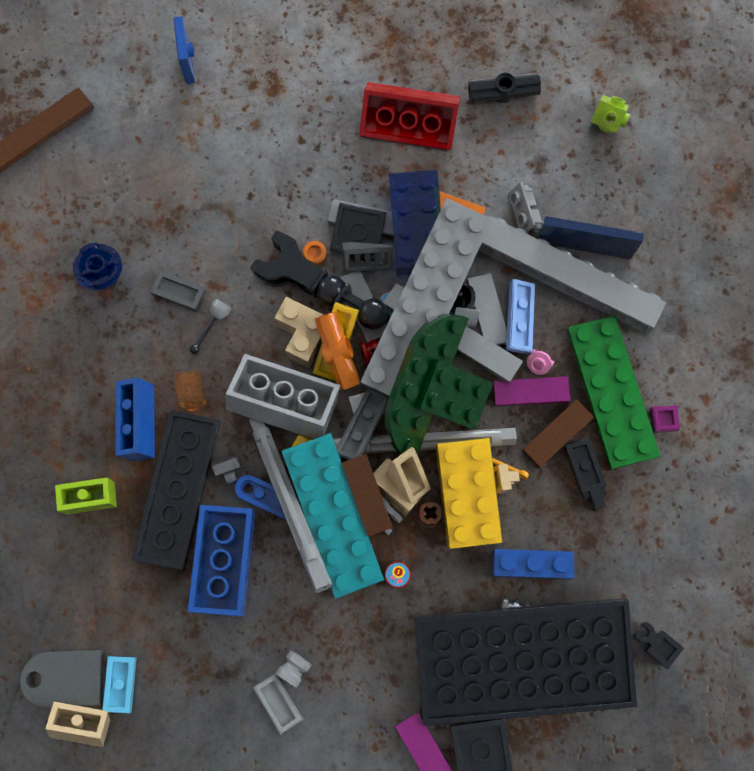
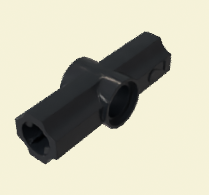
(517, 87)

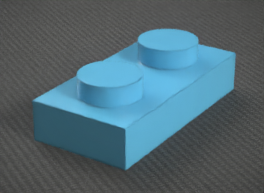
(119, 684)

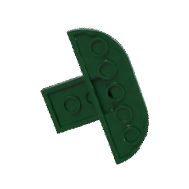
(432, 386)

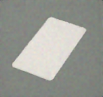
(469, 313)

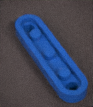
(262, 496)

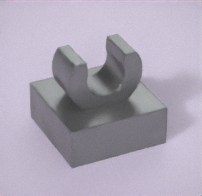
(227, 466)

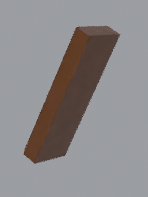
(557, 433)
(367, 495)

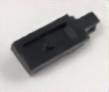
(587, 472)

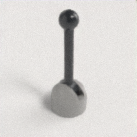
(218, 311)

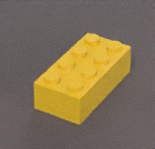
(468, 493)

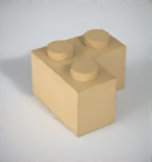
(300, 322)

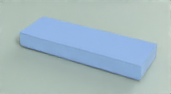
(520, 316)

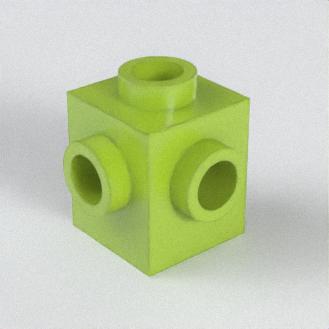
(603, 114)

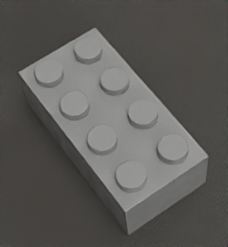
(282, 397)

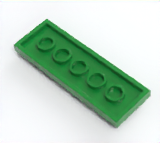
(613, 393)

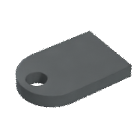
(66, 678)

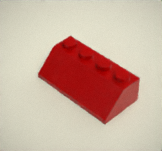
(409, 115)

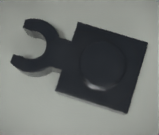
(661, 646)

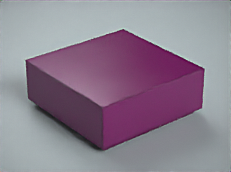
(665, 419)

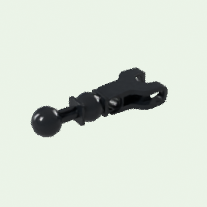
(313, 280)

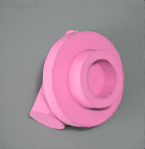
(539, 362)

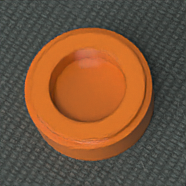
(315, 252)

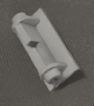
(521, 199)

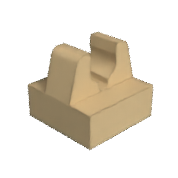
(504, 478)

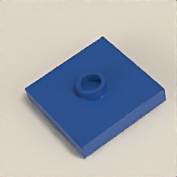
(185, 50)

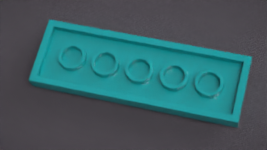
(332, 515)

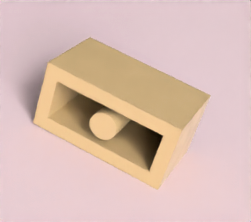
(78, 724)

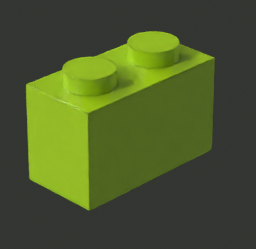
(85, 496)

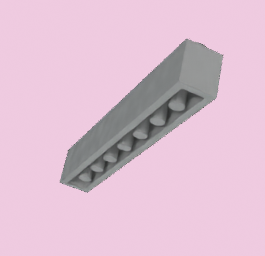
(572, 276)

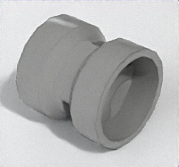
(293, 669)

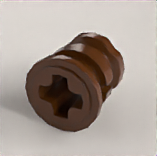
(431, 523)

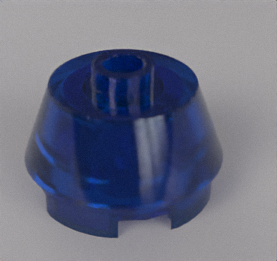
(97, 266)

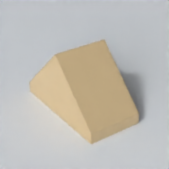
(408, 475)

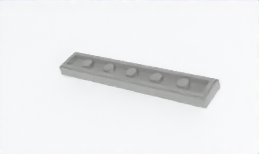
(474, 347)

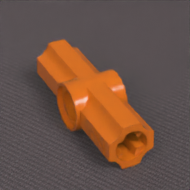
(337, 350)

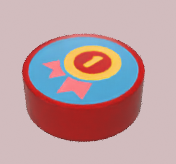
(397, 574)

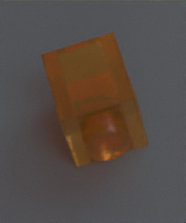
(190, 389)

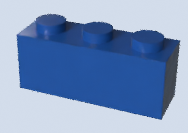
(134, 420)
(532, 564)

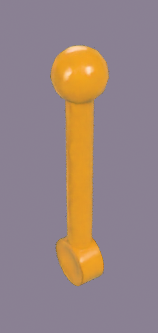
(522, 474)

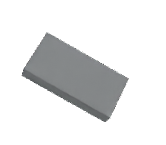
(278, 703)

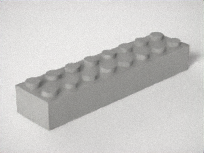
(429, 289)

